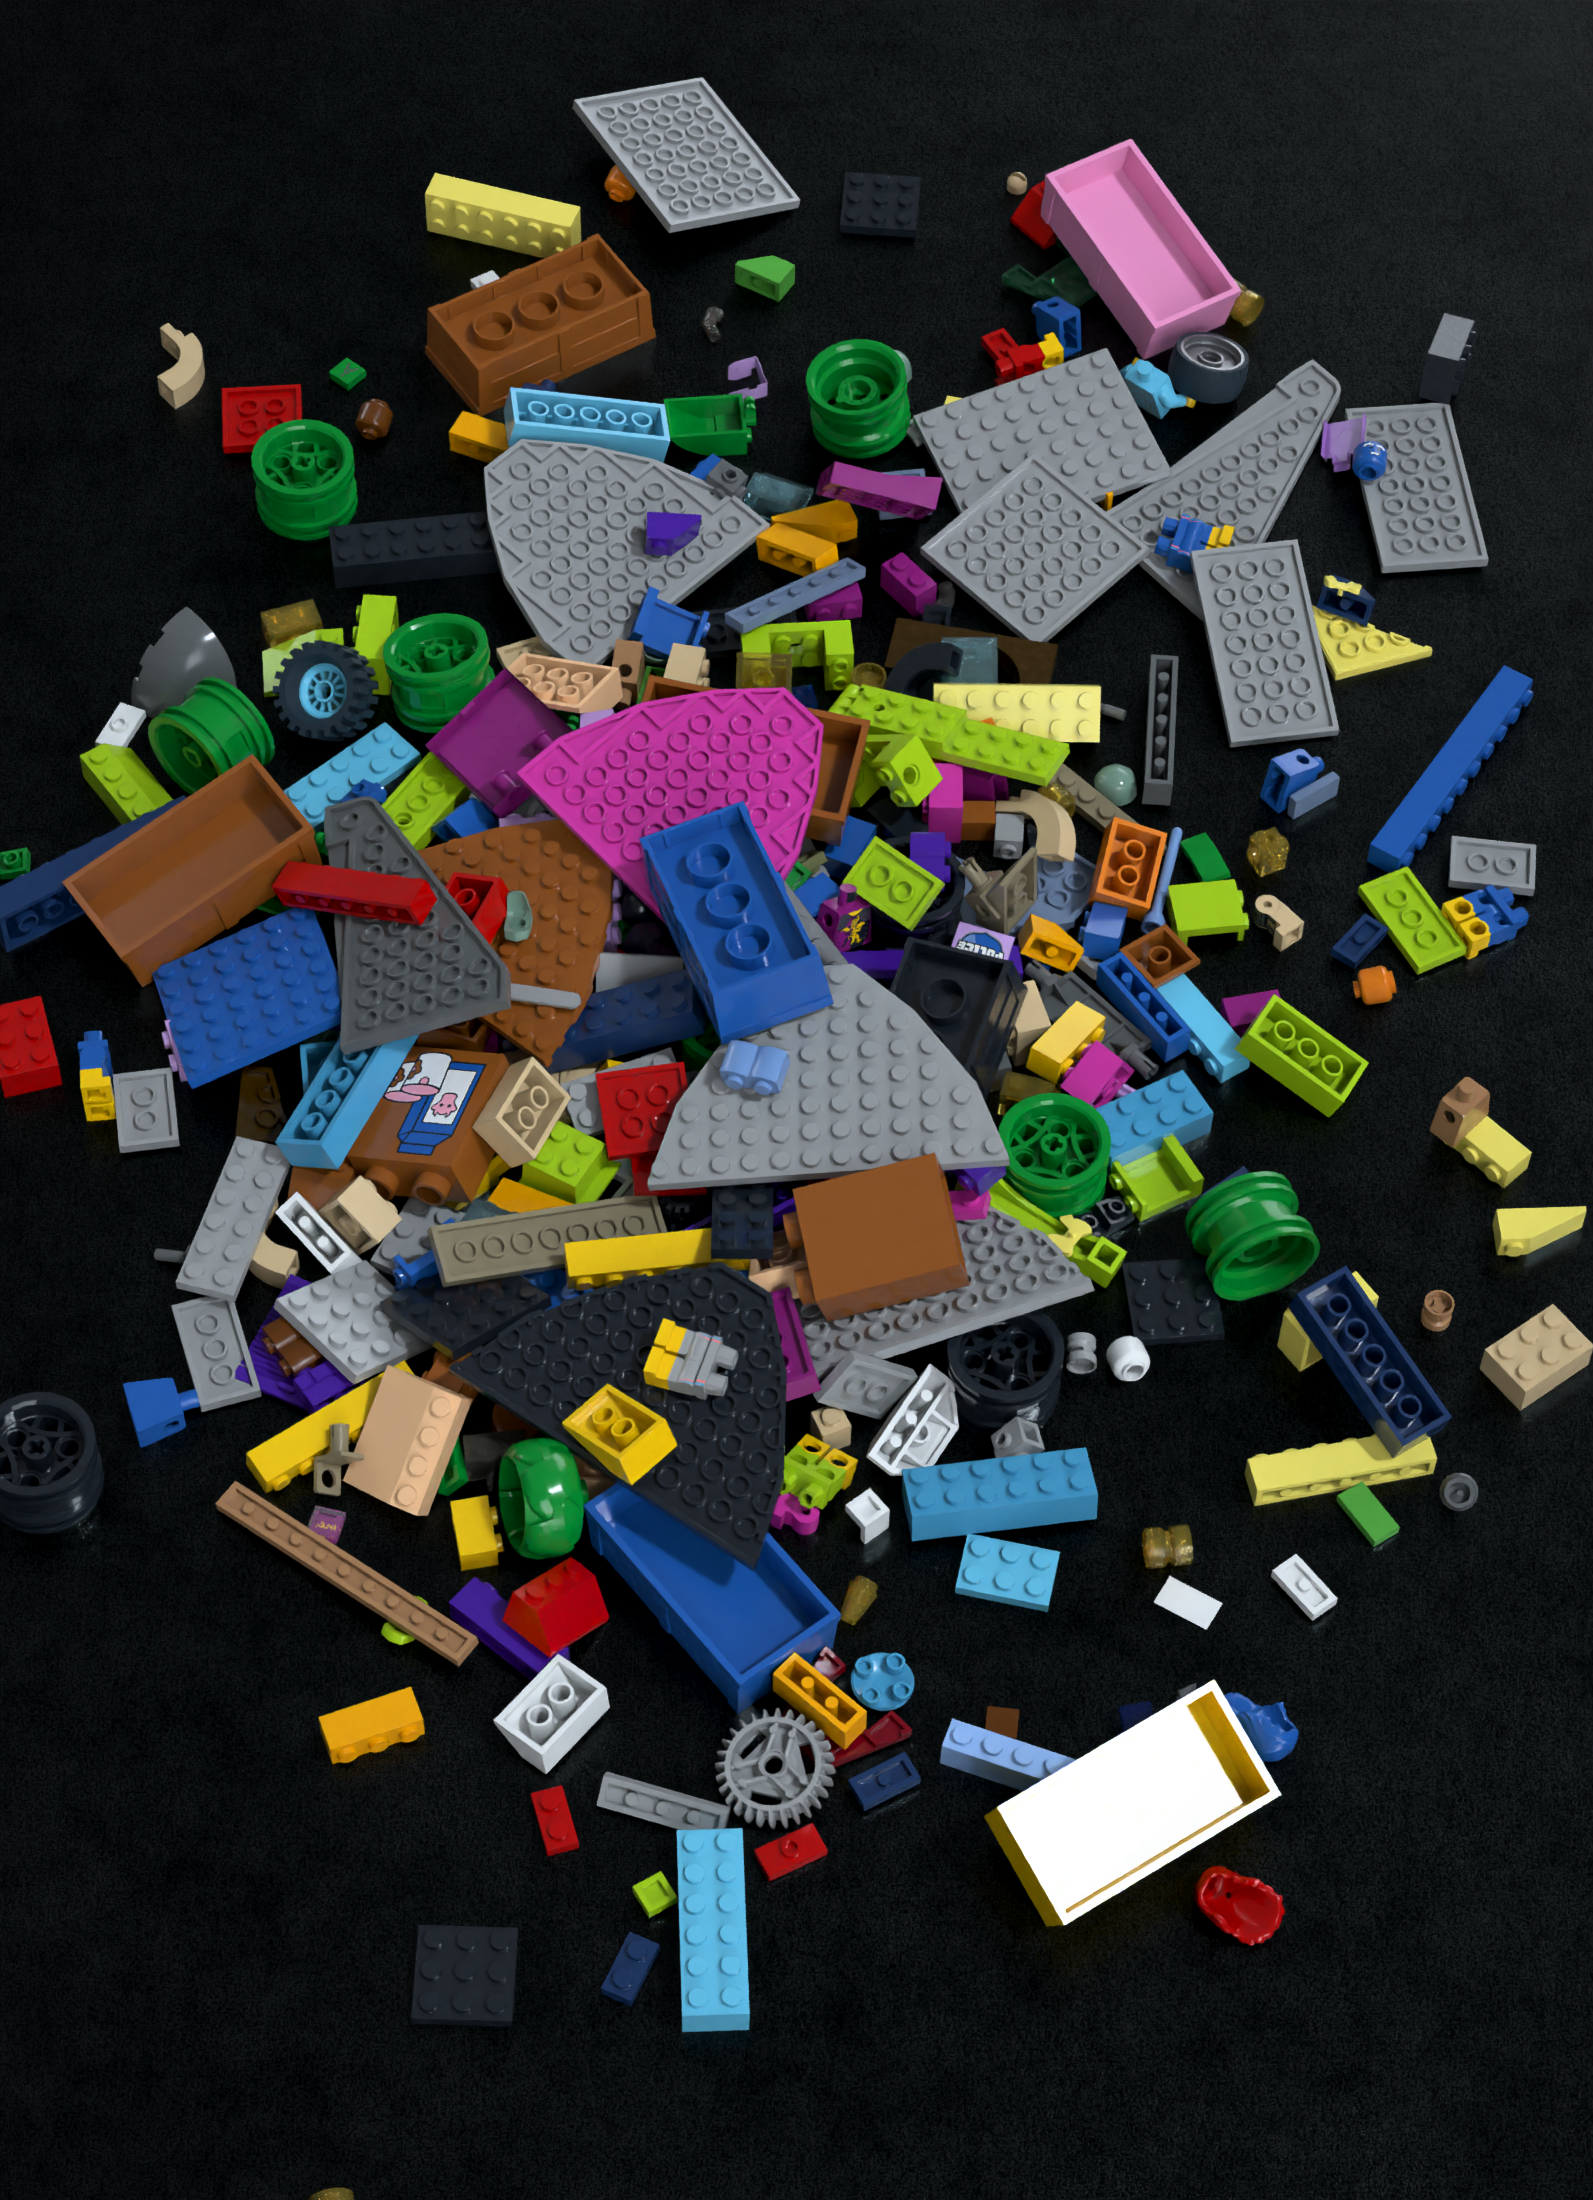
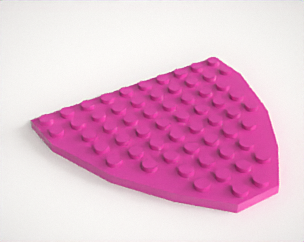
(681, 762)

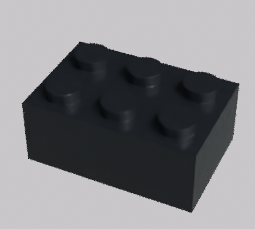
(1447, 359)

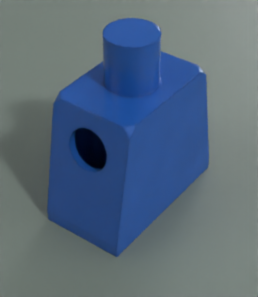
(1062, 319)
(1288, 775)
(465, 820)
(157, 1408)

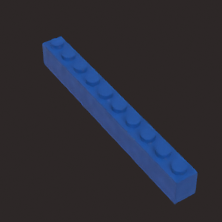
(1450, 770)

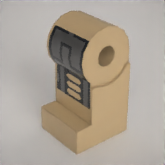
(1278, 920)

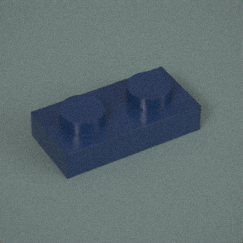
(1359, 941)
(884, 1781)
(630, 1968)

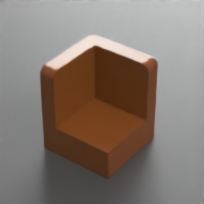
(978, 820)

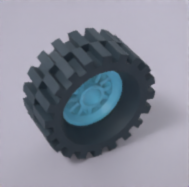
(308, 679)

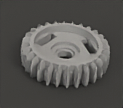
(790, 1784)

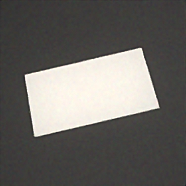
(1188, 1602)

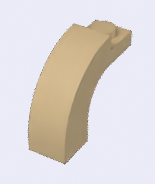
(188, 374)
(1054, 826)
(274, 1262)

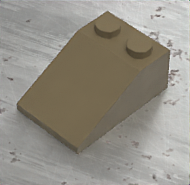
(1013, 894)

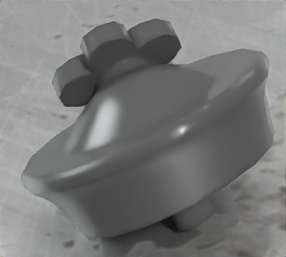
(1458, 1491)

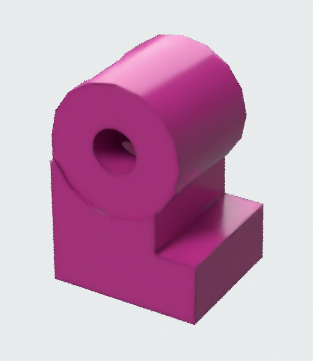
(792, 1513)

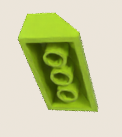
(122, 781)

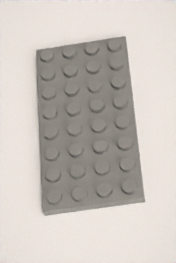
(1423, 501)
(1264, 643)

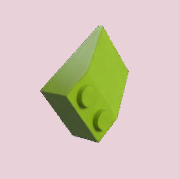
(273, 656)

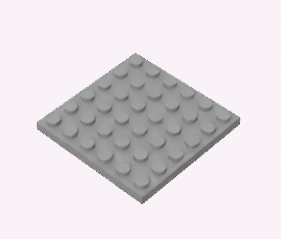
(1034, 551)

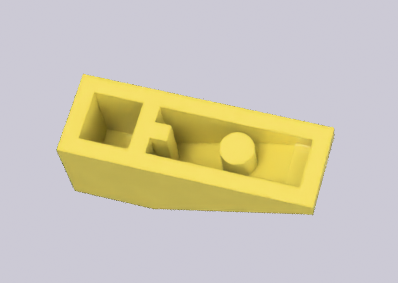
(1528, 1229)

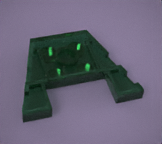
(1061, 281)

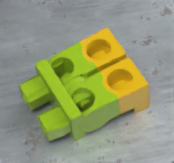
(814, 1475)

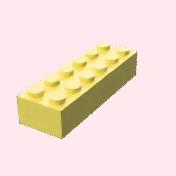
(500, 217)
(1041, 710)

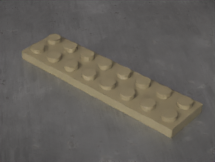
(535, 1238)

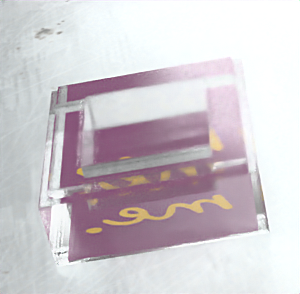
(327, 1523)

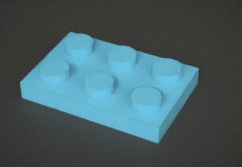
(1007, 1572)

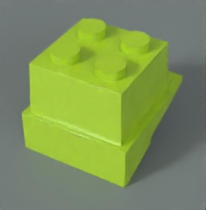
(570, 1166)

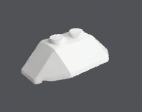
(917, 1425)

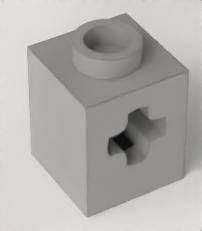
(1008, 836)

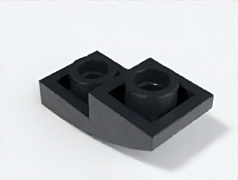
(1107, 1216)

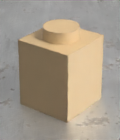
(831, 1426)

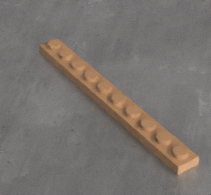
(347, 1573)

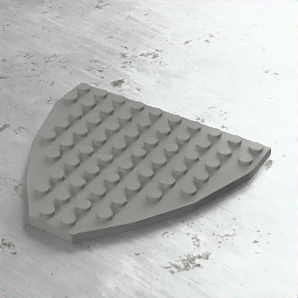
(574, 539)

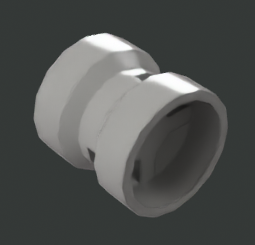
(1081, 1355)

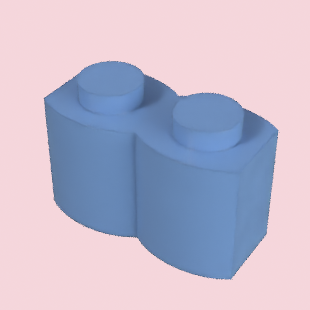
(754, 1067)

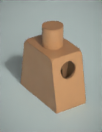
(631, 663)
(1468, 1105)

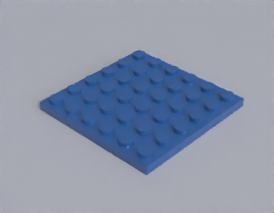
(250, 994)

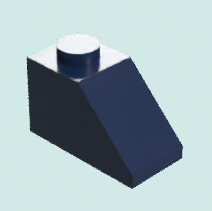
(1349, 605)

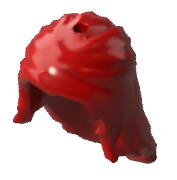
(1248, 1914)

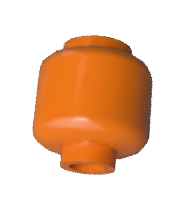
(618, 185)
(1375, 985)

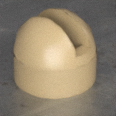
(1017, 183)

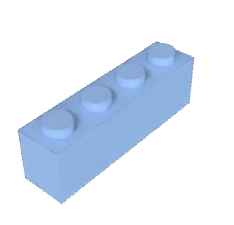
(998, 1756)

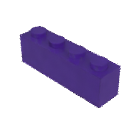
(481, 1612)

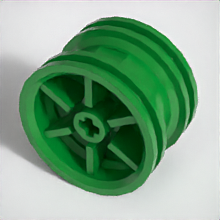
(858, 398)
(1252, 1235)

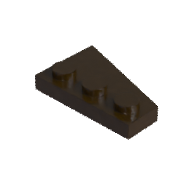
(259, 1106)

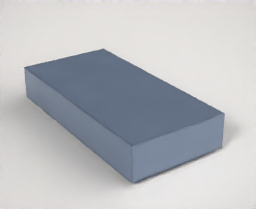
(1313, 795)

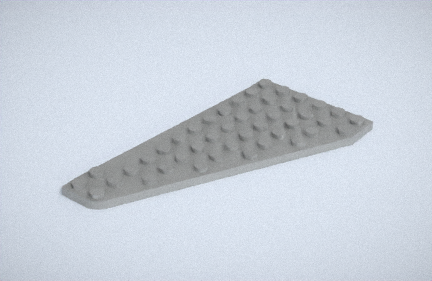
(1236, 474)

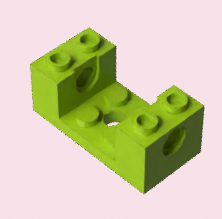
(820, 643)
(900, 765)

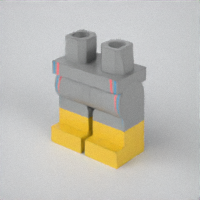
(688, 1361)

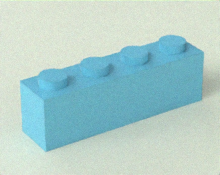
(1210, 1034)

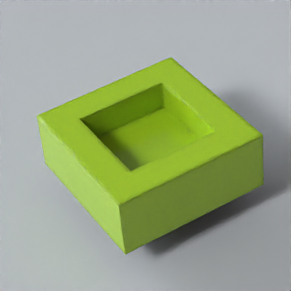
(655, 1894)

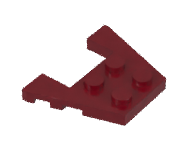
(882, 1734)

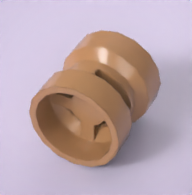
(1437, 1310)

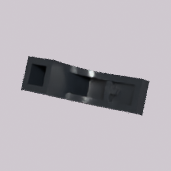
(923, 664)

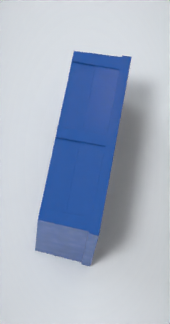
(733, 923)
(722, 1613)

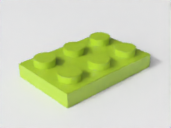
(894, 883)

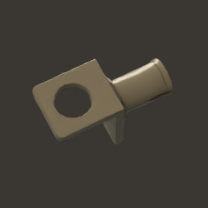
(981, 885)
(332, 1461)

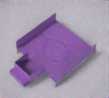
(1341, 439)

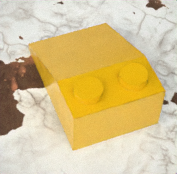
(621, 1433)

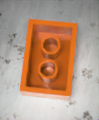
(1128, 867)

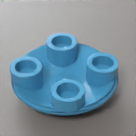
(882, 1681)

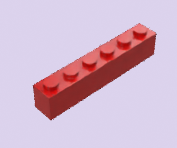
(354, 892)

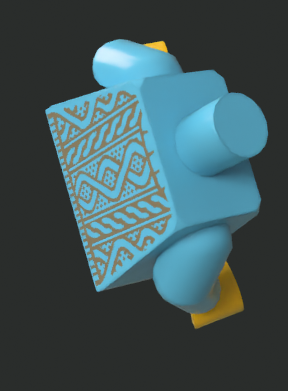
(1152, 388)

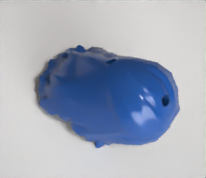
(1265, 1726)

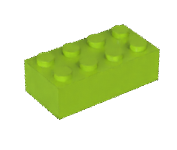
(1301, 1056)

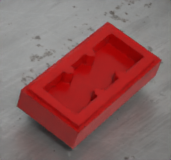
(790, 1852)

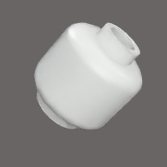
(1128, 1358)

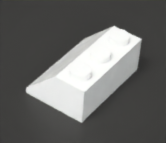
(553, 1713)

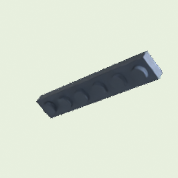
(795, 595)

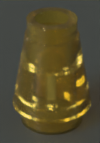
(858, 1598)

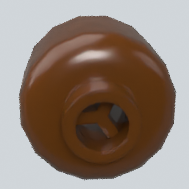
(374, 419)

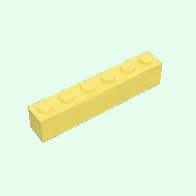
(1333, 1468)

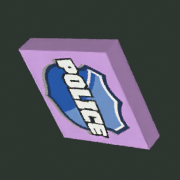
(983, 941)

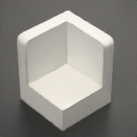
(869, 1514)

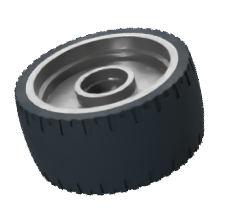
(1208, 367)

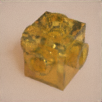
(1267, 851)

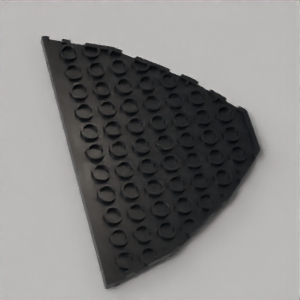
(729, 1447)

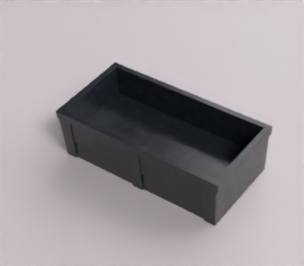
(965, 1002)

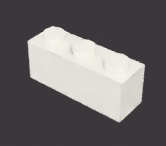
(317, 1234)

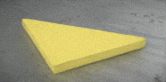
(1359, 649)

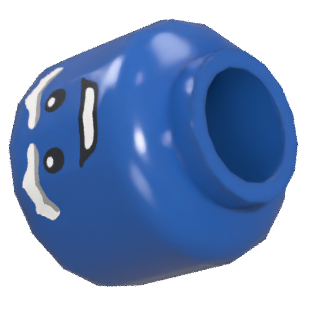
(1369, 460)

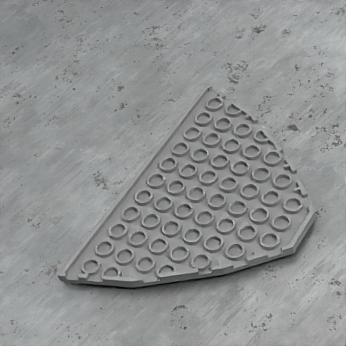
(858, 1095)
(1008, 1276)

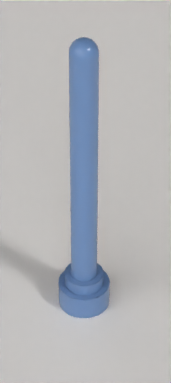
(1155, 917)

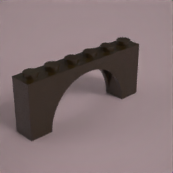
(1020, 658)

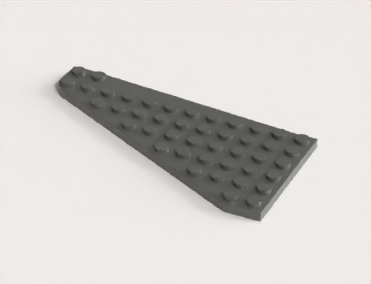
(398, 974)

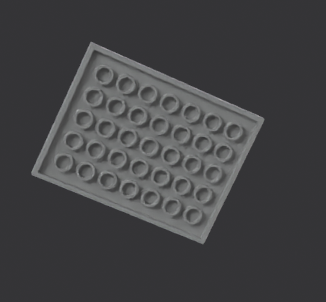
(686, 154)
(1068, 415)

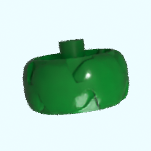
(541, 1498)

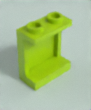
(1206, 909)
(1157, 1180)

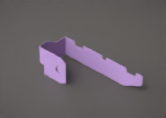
(742, 369)

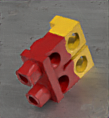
(1029, 359)

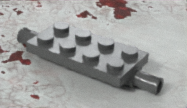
(1121, 1036)

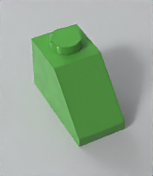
(766, 276)

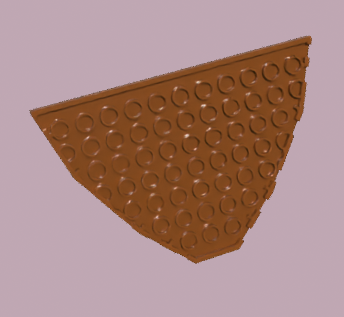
(570, 919)

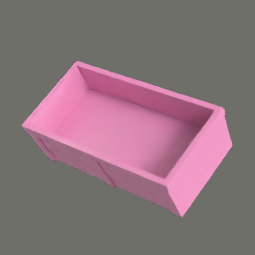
(1138, 248)

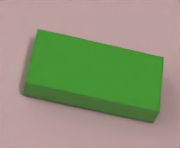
(1367, 1514)

